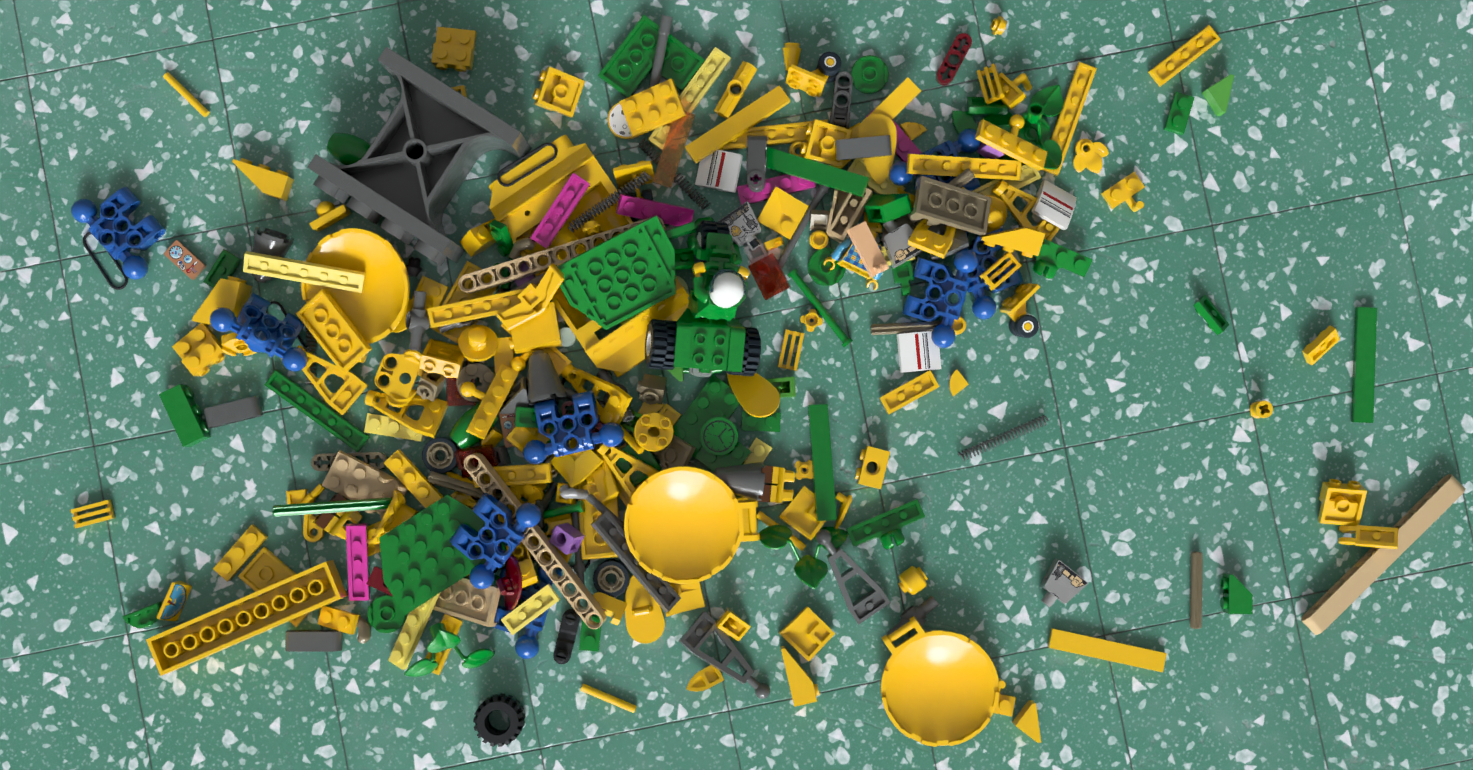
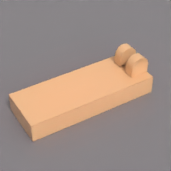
(867, 249)

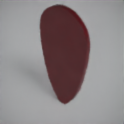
(512, 582)

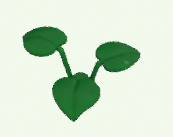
(1044, 102)
(809, 568)
(442, 641)

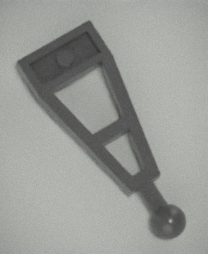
(867, 604)
(696, 636)

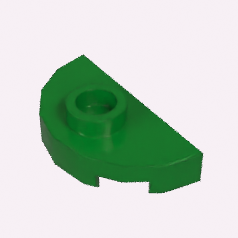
(144, 617)

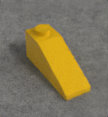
(801, 685)

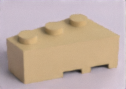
(845, 213)

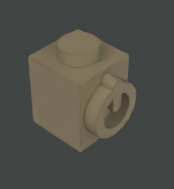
(430, 385)
(652, 389)

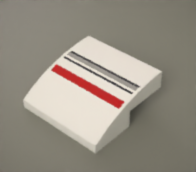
(719, 171)
(1054, 205)
(917, 352)

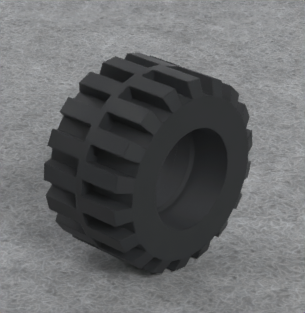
(487, 731)

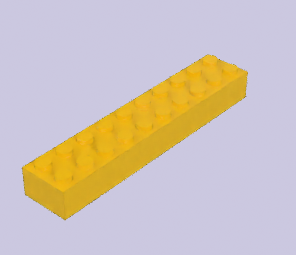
(246, 617)

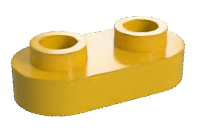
(308, 526)

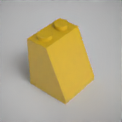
(227, 293)
(537, 333)

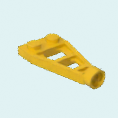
(1021, 217)
(931, 241)
(348, 392)
(617, 402)
(430, 417)
(637, 464)

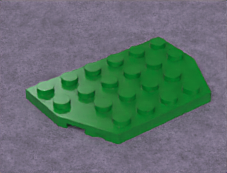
(622, 274)
(420, 557)

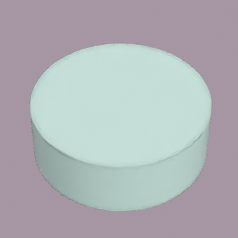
(567, 337)

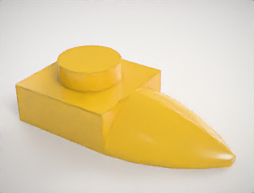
(705, 679)

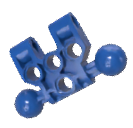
(966, 142)
(123, 241)
(965, 262)
(984, 306)
(263, 331)
(547, 413)
(466, 538)
(527, 645)

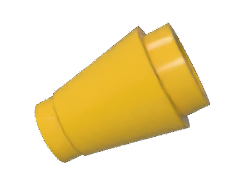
(791, 54)

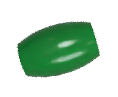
(347, 148)
(459, 429)

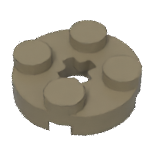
(471, 372)

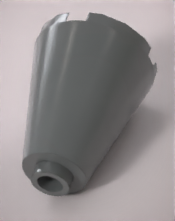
(270, 243)
(543, 379)
(744, 479)

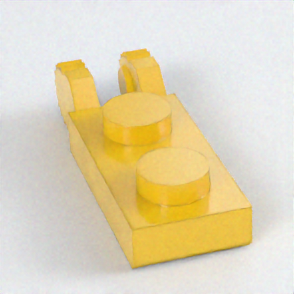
(1370, 536)

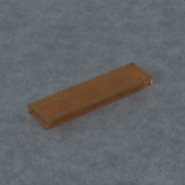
(673, 150)

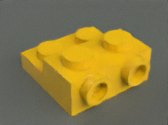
(454, 49)
(558, 91)
(821, 142)
(199, 350)
(442, 359)
(1341, 502)

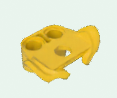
(398, 393)
(394, 516)

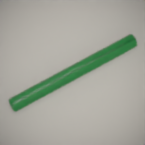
(331, 507)

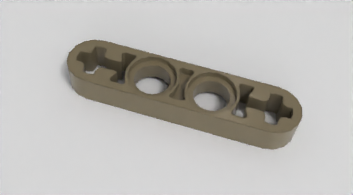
(325, 467)

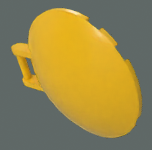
(386, 280)
(686, 524)
(938, 686)

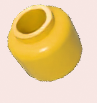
(912, 580)

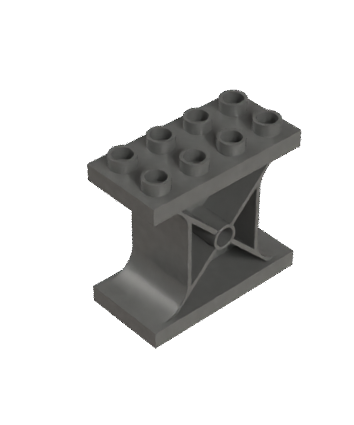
(419, 159)

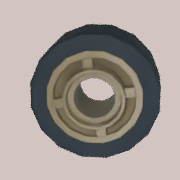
(430, 452)
(617, 568)

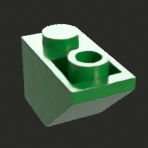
(887, 207)
(1236, 596)

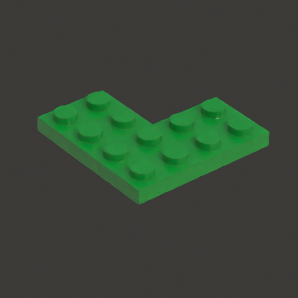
(636, 56)
(713, 401)

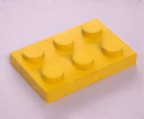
(652, 108)

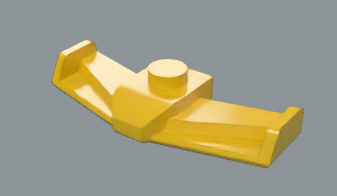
(534, 299)
(604, 482)

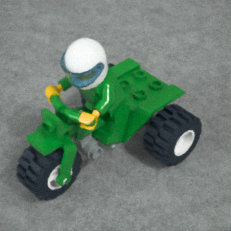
(706, 332)

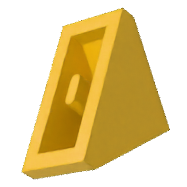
(732, 624)
(1028, 721)

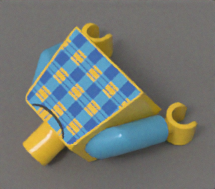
(849, 258)

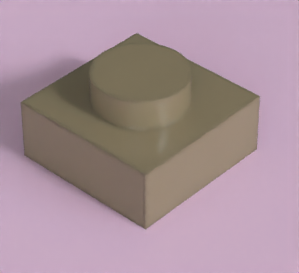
(819, 220)

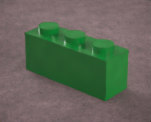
(185, 415)

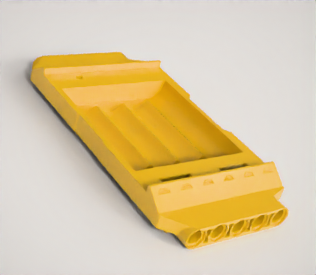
(524, 207)

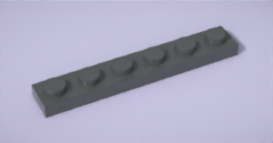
(615, 538)

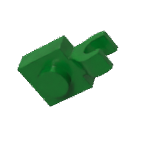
(902, 275)

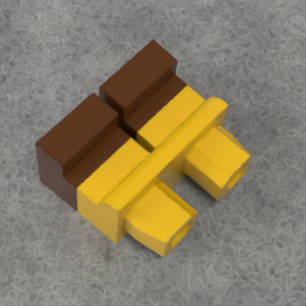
(778, 476)
(334, 525)

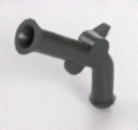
(543, 504)

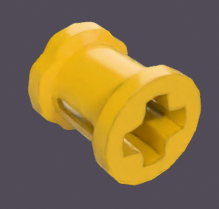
(1266, 407)

